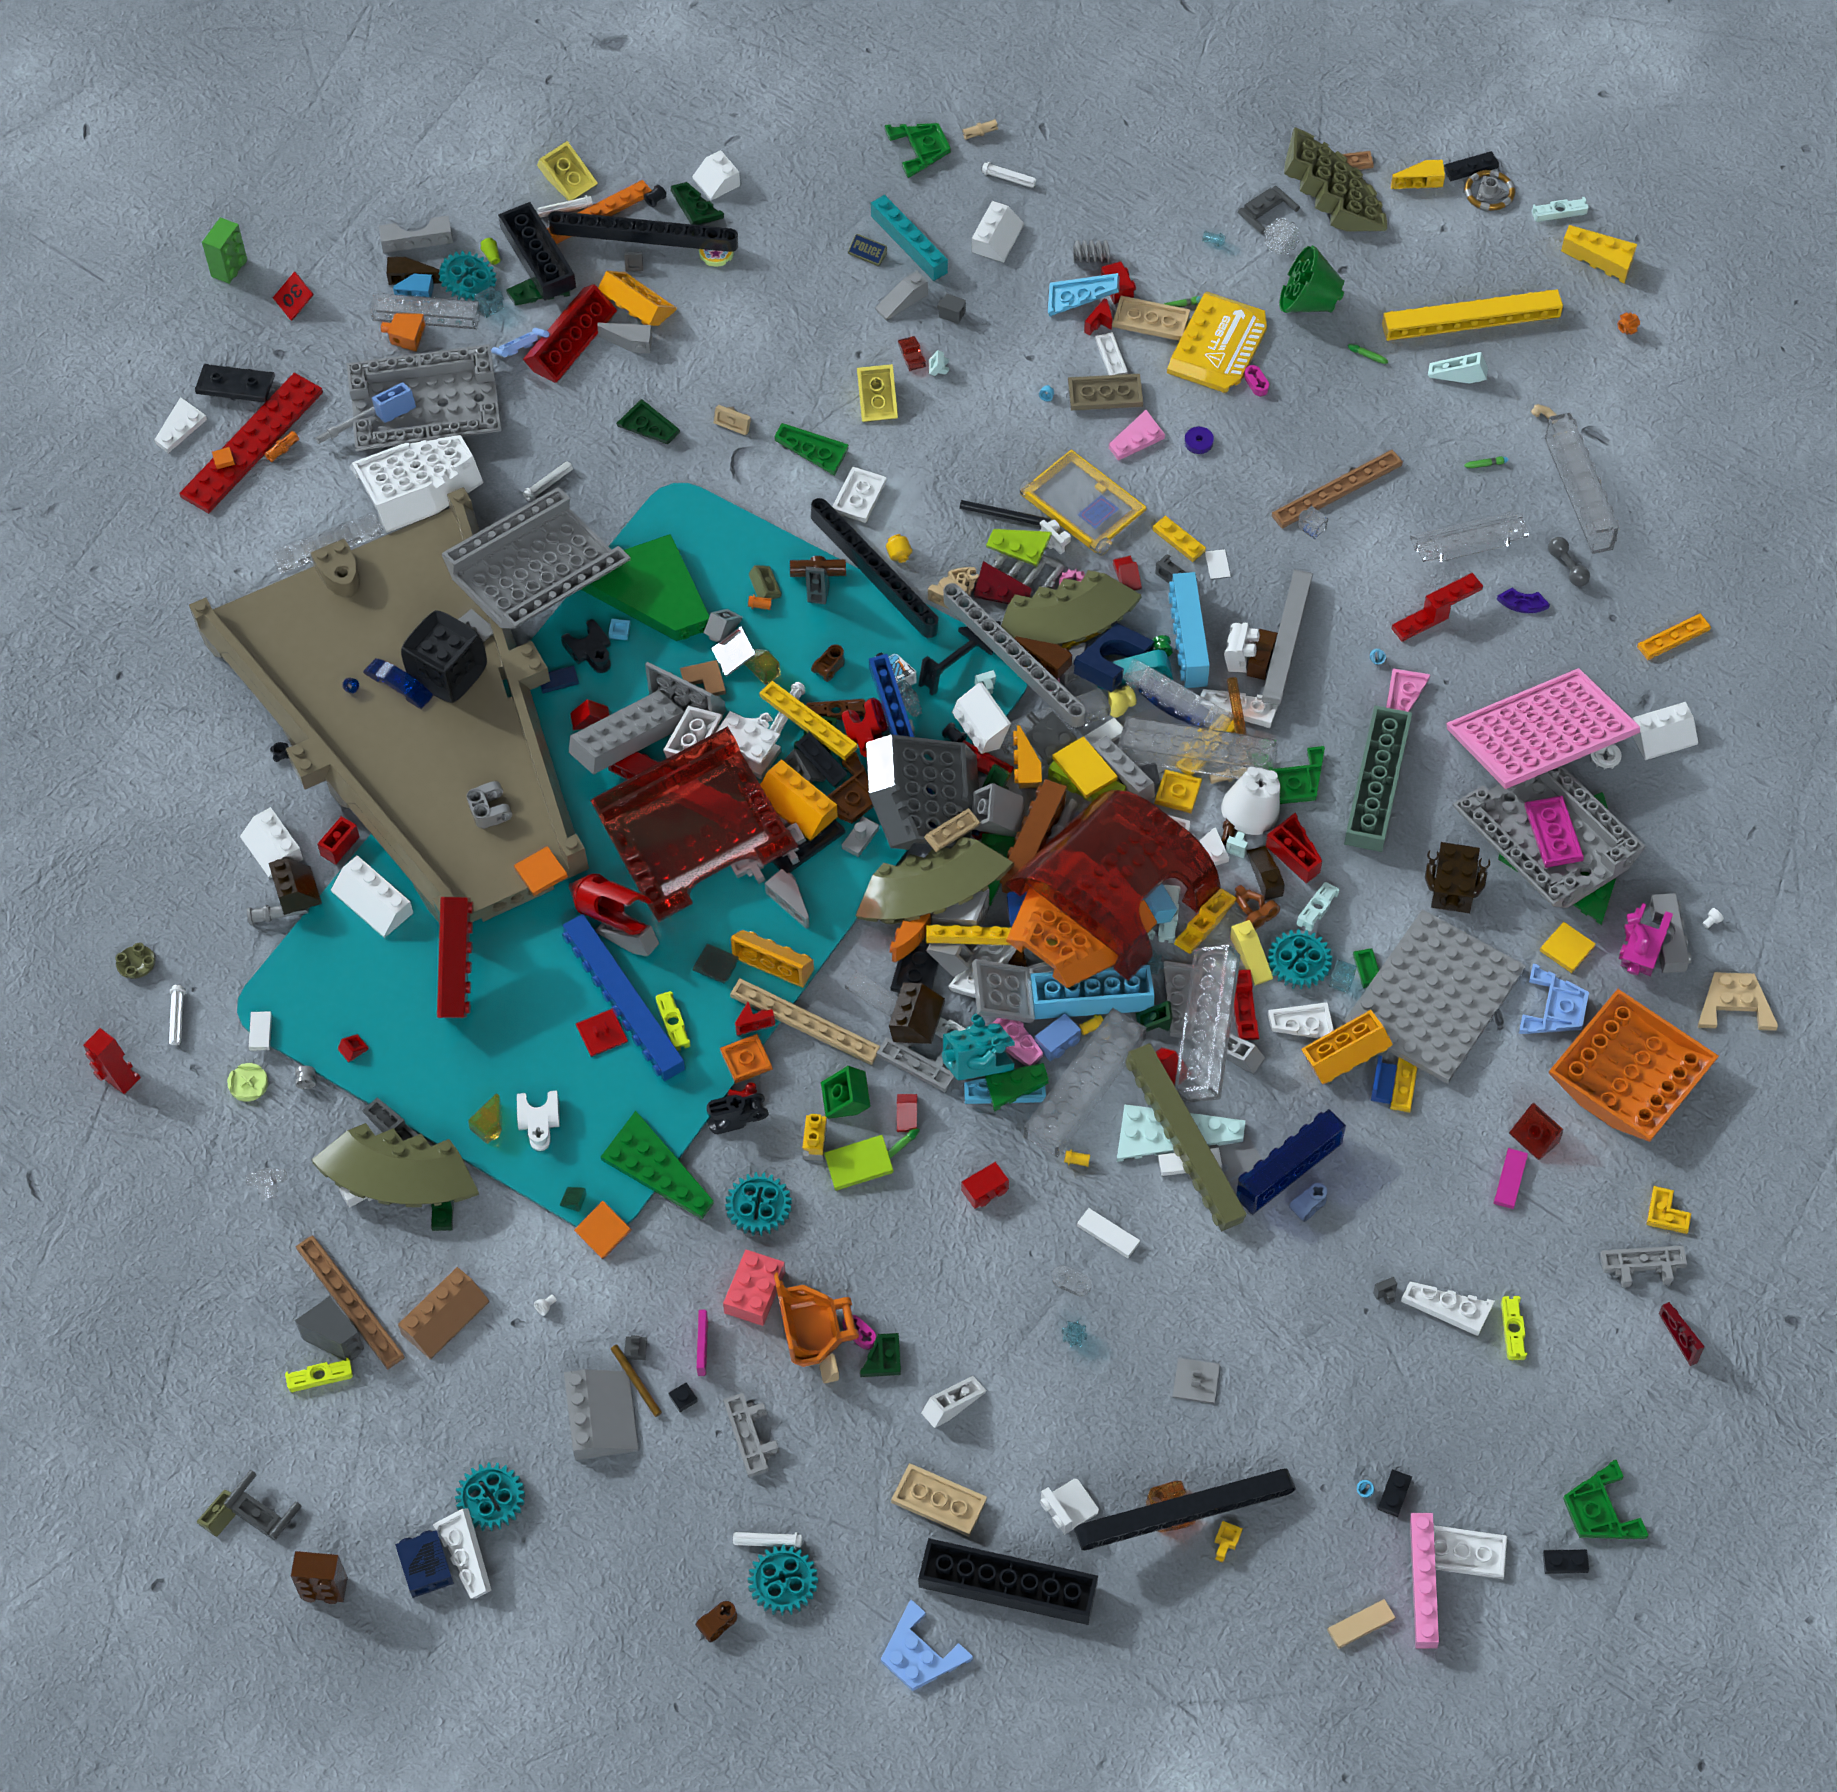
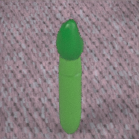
(1369, 354)
(911, 1135)

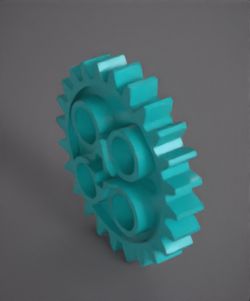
(466, 275)
(1312, 969)
(777, 1206)
(507, 1486)
(778, 1562)

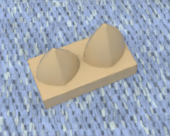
(732, 419)

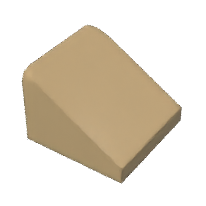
(829, 1369)

